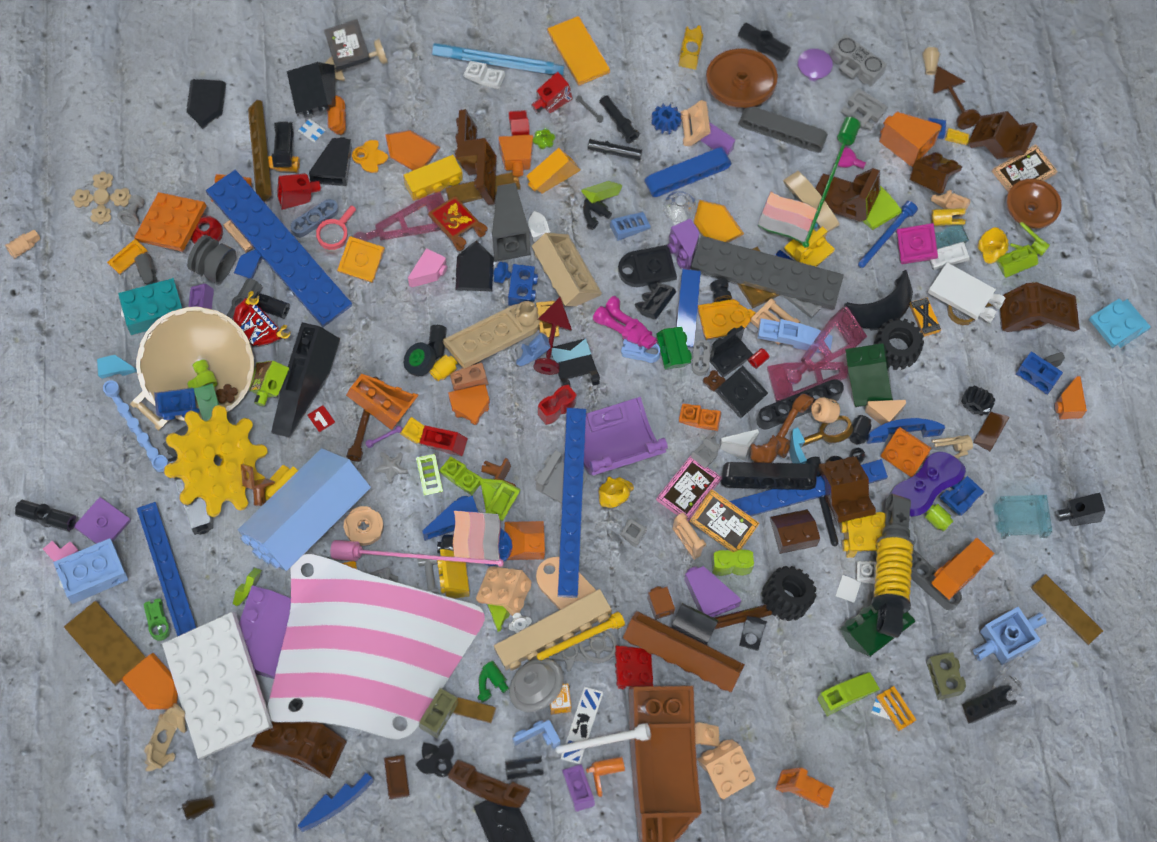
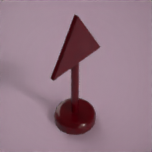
(556, 316)

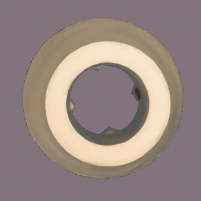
(931, 59)

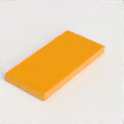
(578, 50)

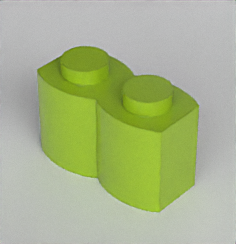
(728, 562)

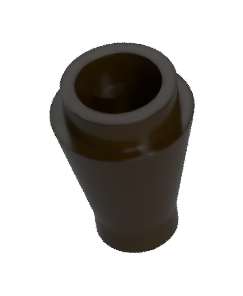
(197, 807)

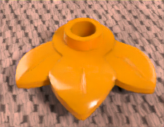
(372, 156)

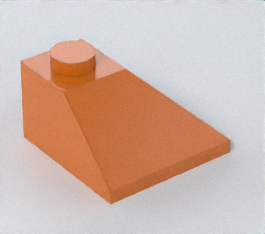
(526, 540)

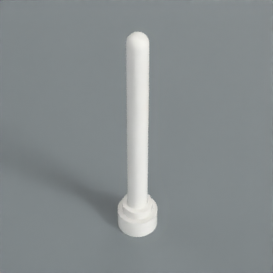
(641, 732)

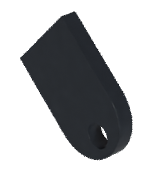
(648, 266)

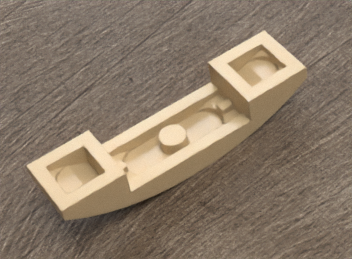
(809, 195)

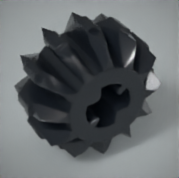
(978, 400)

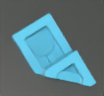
(113, 365)
(796, 444)

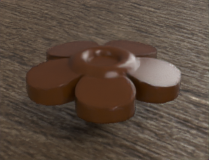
(226, 394)

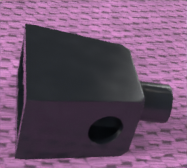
(1083, 510)

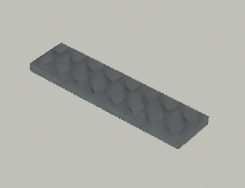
(767, 272)

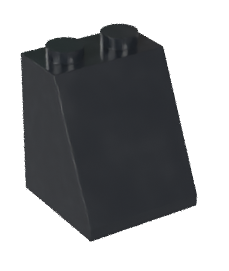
(312, 88)

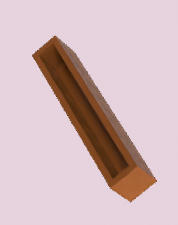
(683, 651)

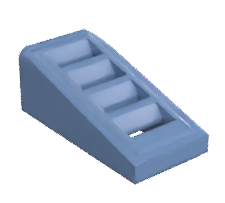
(627, 232)

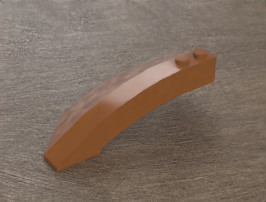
(665, 764)

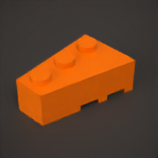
(381, 400)
(962, 568)

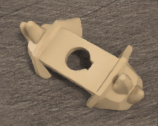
(156, 751)

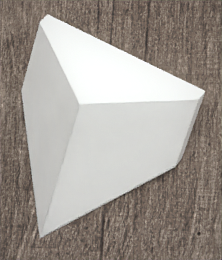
(739, 444)

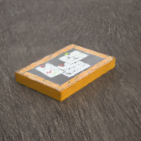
(724, 521)

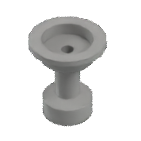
(129, 216)

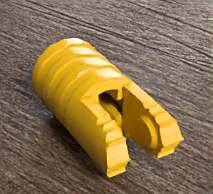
(944, 216)

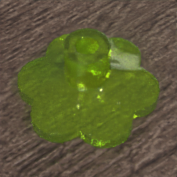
(544, 138)

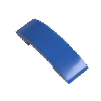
(928, 428)

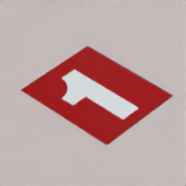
(321, 418)

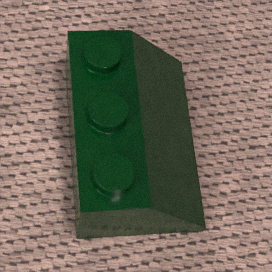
(862, 633)

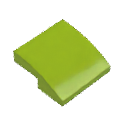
(883, 210)

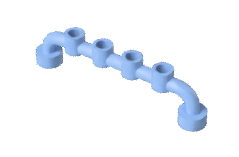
(158, 461)

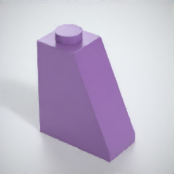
(709, 592)

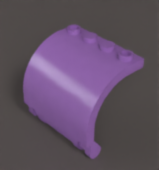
(619, 437)

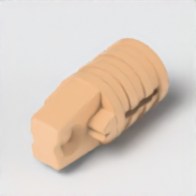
(22, 243)

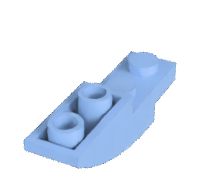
(790, 333)

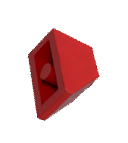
(443, 440)

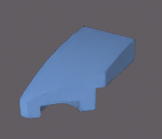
(534, 349)

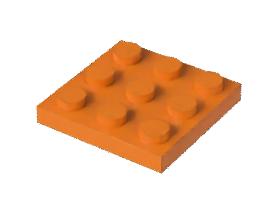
(170, 221)

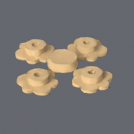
(101, 197)

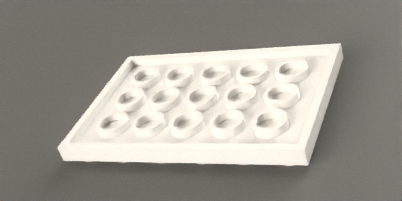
(217, 685)

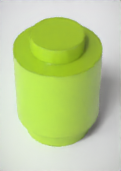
(939, 517)

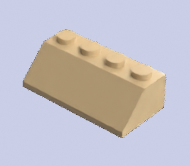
(566, 269)

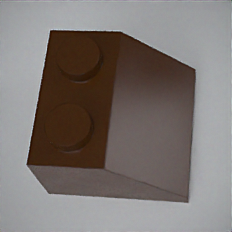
(795, 531)

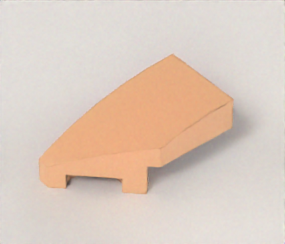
(951, 201)

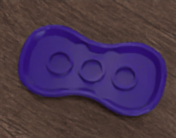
(935, 475)

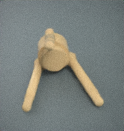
(960, 444)

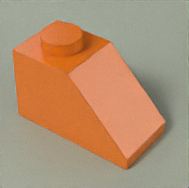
(1072, 401)

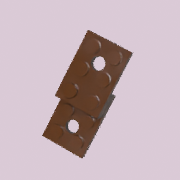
(476, 156)

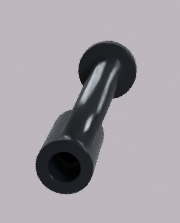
(599, 208)

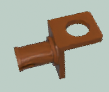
(499, 472)
(257, 485)

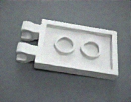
(966, 293)

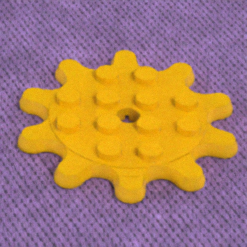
(196, 460)

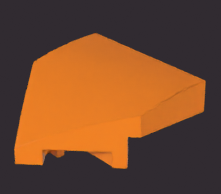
(470, 402)

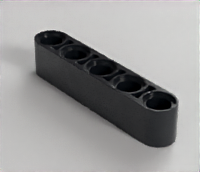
(777, 418)
(769, 475)

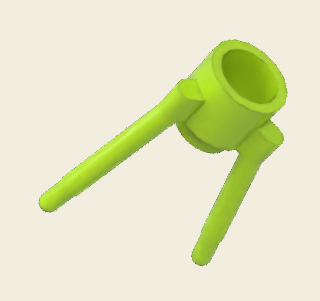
(1039, 245)

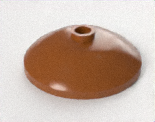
(1037, 196)

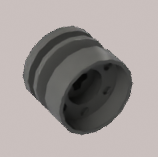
(211, 259)

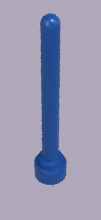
(908, 210)

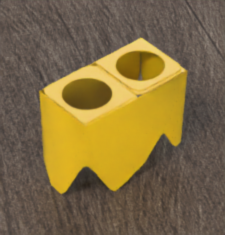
(687, 58)

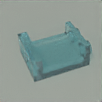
(1023, 516)

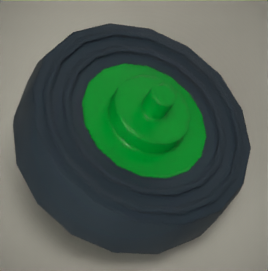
(419, 359)

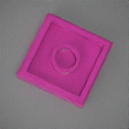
(917, 243)

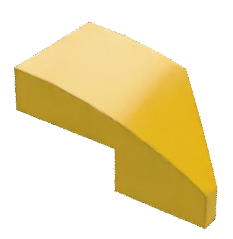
(412, 430)

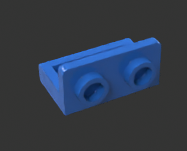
(175, 403)

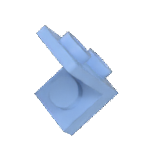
(549, 736)

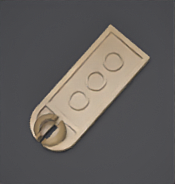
(493, 333)

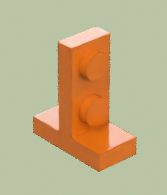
(801, 784)

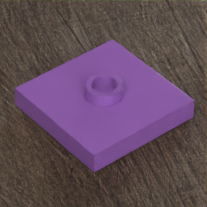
(102, 522)

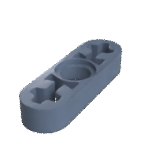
(300, 221)

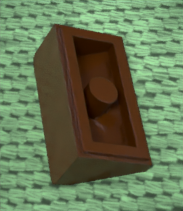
(991, 430)

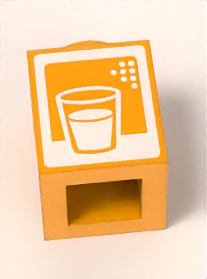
(562, 703)

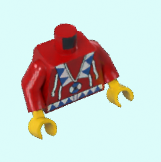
(256, 324)

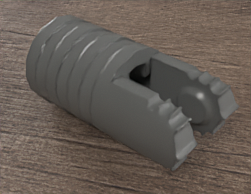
(146, 268)

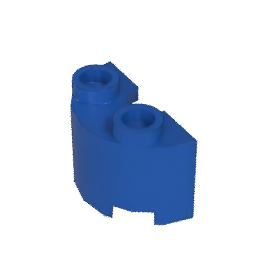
(962, 496)

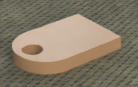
(549, 584)

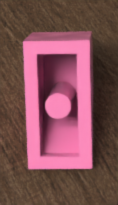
(427, 269)

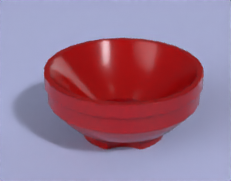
(214, 231)

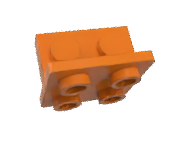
(906, 452)

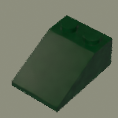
(869, 374)

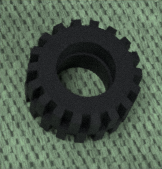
(906, 332)
(797, 584)

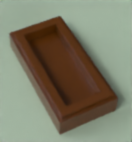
(396, 777)

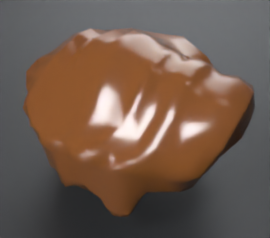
(765, 453)

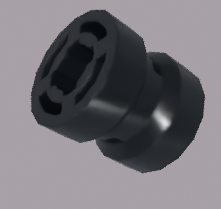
(720, 290)

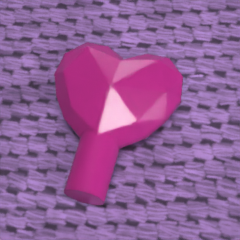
(849, 159)

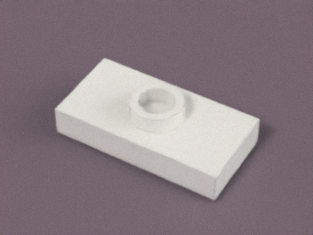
(951, 254)

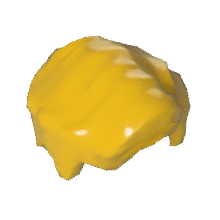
(993, 245)
(614, 492)

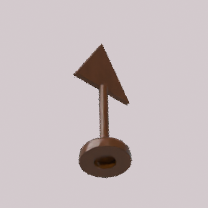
(947, 80)

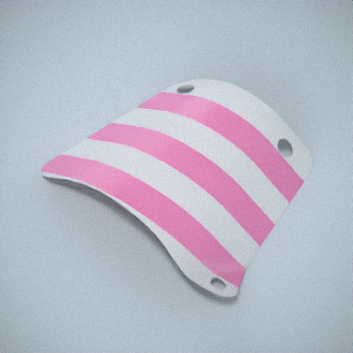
(366, 649)

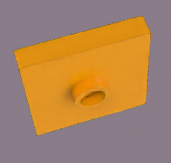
(361, 259)

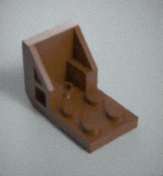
(852, 198)
(1037, 305)
(304, 744)

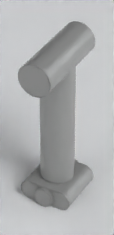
(429, 574)

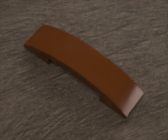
(487, 787)

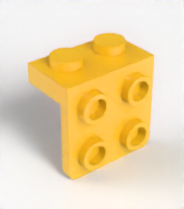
(862, 533)

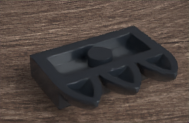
(655, 300)

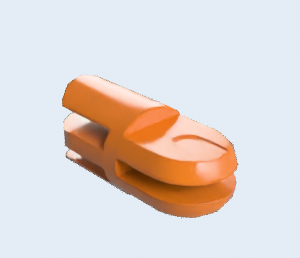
(336, 117)

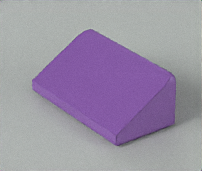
(719, 138)
(201, 296)

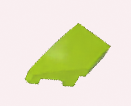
(244, 589)
(498, 615)

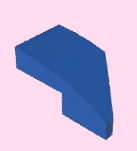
(248, 264)

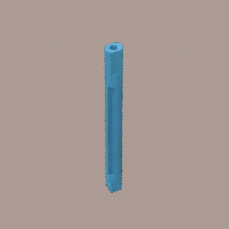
(497, 59)

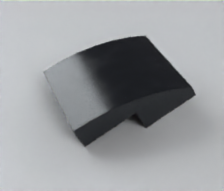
(694, 624)

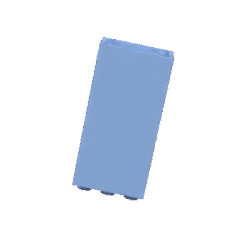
(303, 509)

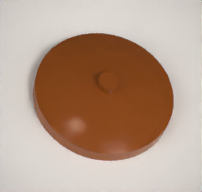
(741, 78)

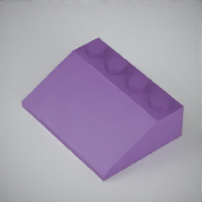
(264, 628)

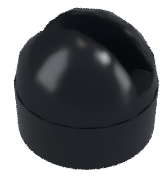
(860, 457)

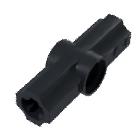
(771, 45)
(35, 513)

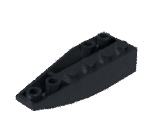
(307, 372)

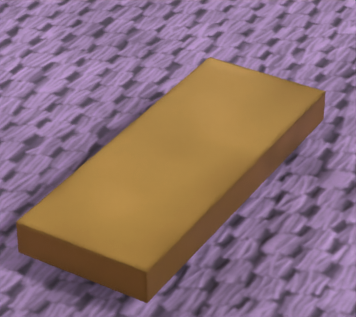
(475, 710)

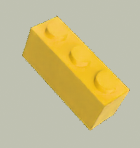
(433, 177)

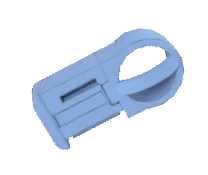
(633, 351)

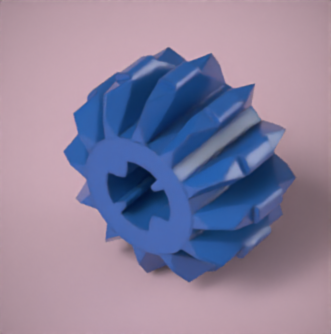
(666, 118)

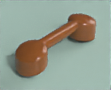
(800, 405)

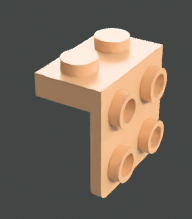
(504, 588)
(727, 768)

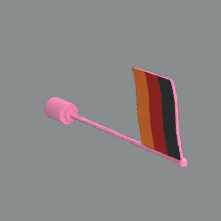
(473, 541)

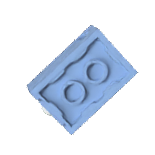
(90, 571)

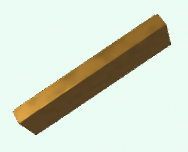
(467, 191)
(1067, 609)

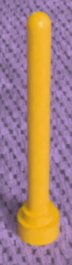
(615, 621)

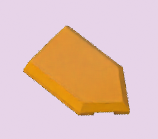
(716, 222)
(723, 316)

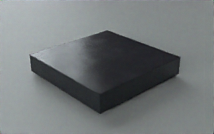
(741, 392)

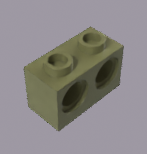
(940, 676)
(438, 713)

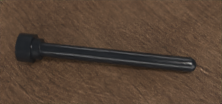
(825, 507)

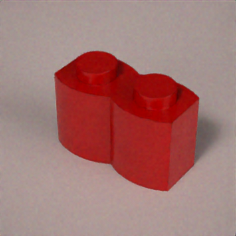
(553, 406)

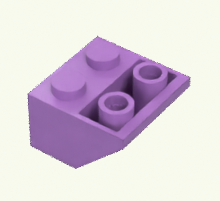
(683, 243)

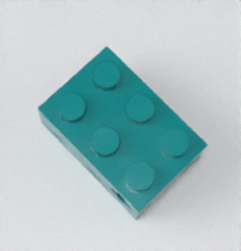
(148, 303)

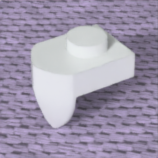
(537, 225)

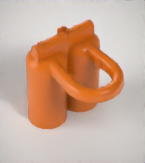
(605, 767)

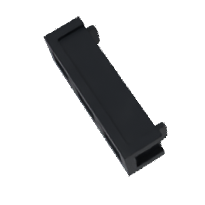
(283, 144)

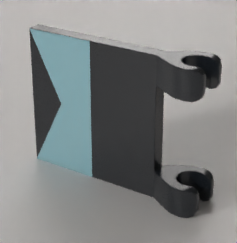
(575, 361)

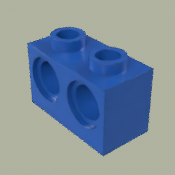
(520, 285)
(1039, 373)

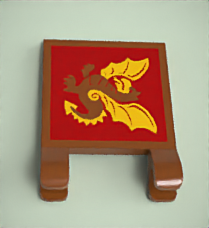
(455, 220)

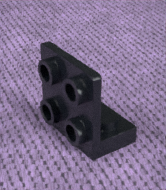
(729, 352)

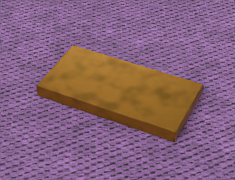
(104, 642)

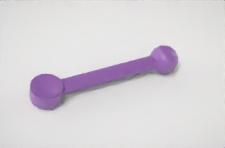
(370, 443)

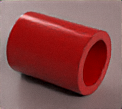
(758, 358)

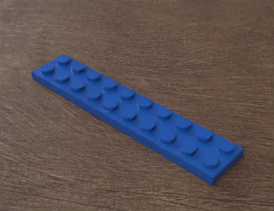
(279, 248)

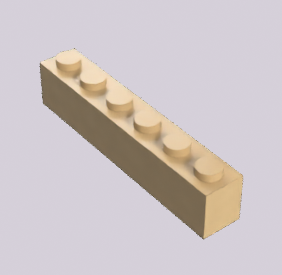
(553, 629)

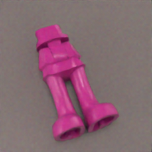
(633, 331)

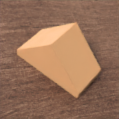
(884, 410)

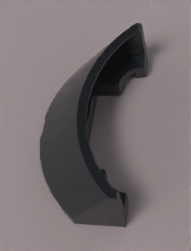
(893, 306)

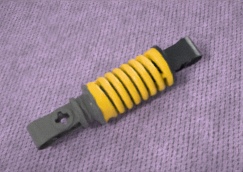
(893, 567)

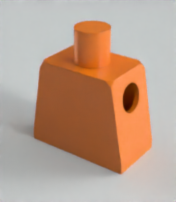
(516, 153)

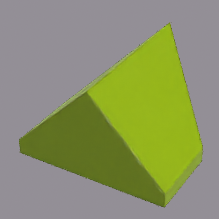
(498, 496)

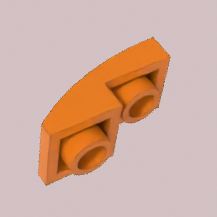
(701, 418)

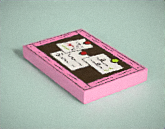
(688, 488)

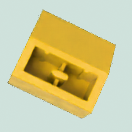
(453, 576)

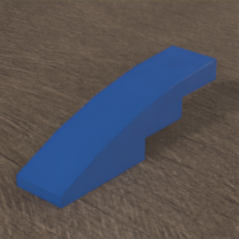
(688, 303)
(328, 807)

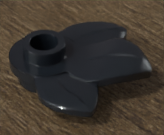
(436, 756)

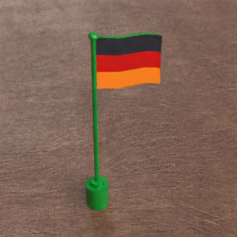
(797, 218)

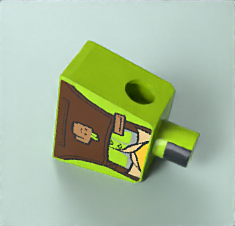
(267, 380)

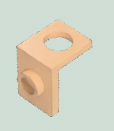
(706, 734)

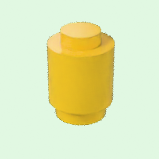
(443, 368)

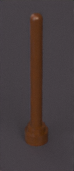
(355, 452)

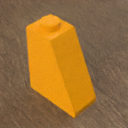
(552, 171)

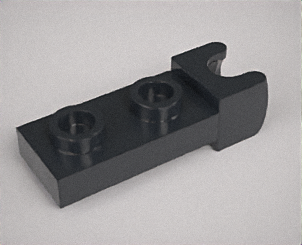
(988, 704)

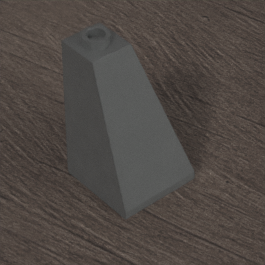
(510, 226)

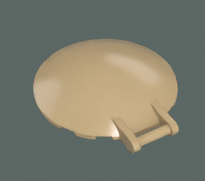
(181, 340)

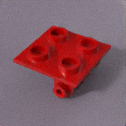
(633, 667)

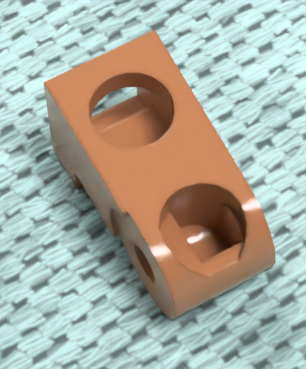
(469, 377)

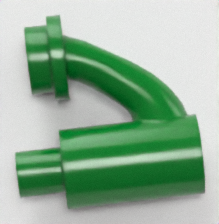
(496, 677)

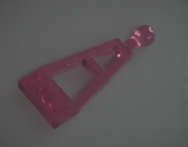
(431, 202)
(849, 329)
(783, 388)

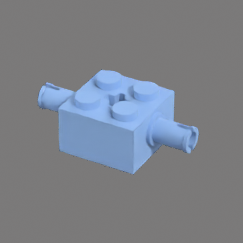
(998, 632)

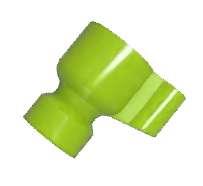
(203, 377)

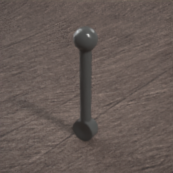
(599, 118)

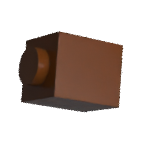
(660, 602)

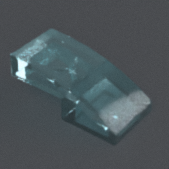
(951, 236)

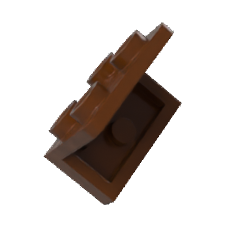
(933, 171)

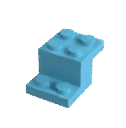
(1119, 323)

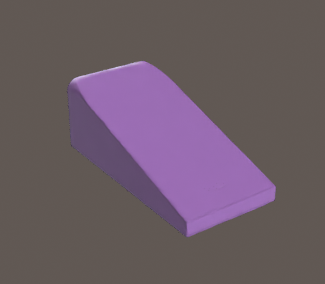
(578, 788)

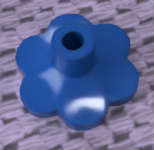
(501, 272)

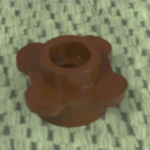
(713, 376)

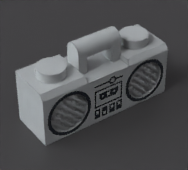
(857, 61)

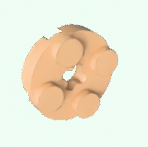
(354, 520)

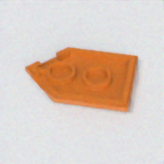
(410, 149)
(152, 684)

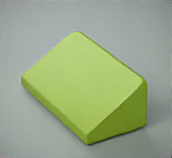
(602, 191)
(1017, 260)

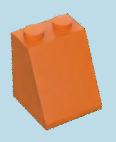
(909, 136)

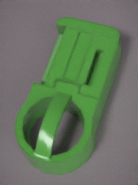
(156, 617)

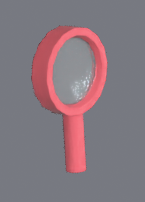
(333, 233)

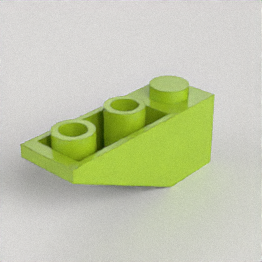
(847, 693)

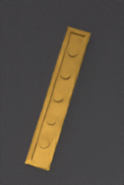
(259, 150)

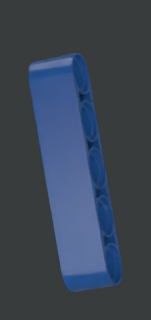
(687, 172)

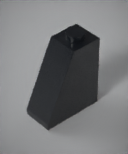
(333, 163)

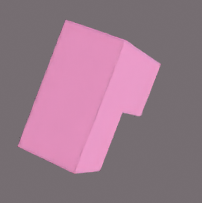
(56, 553)

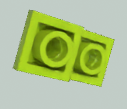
(460, 475)

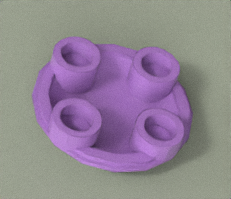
(815, 64)

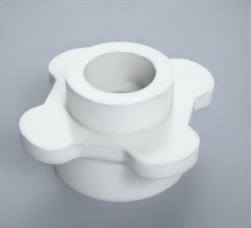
(518, 618)

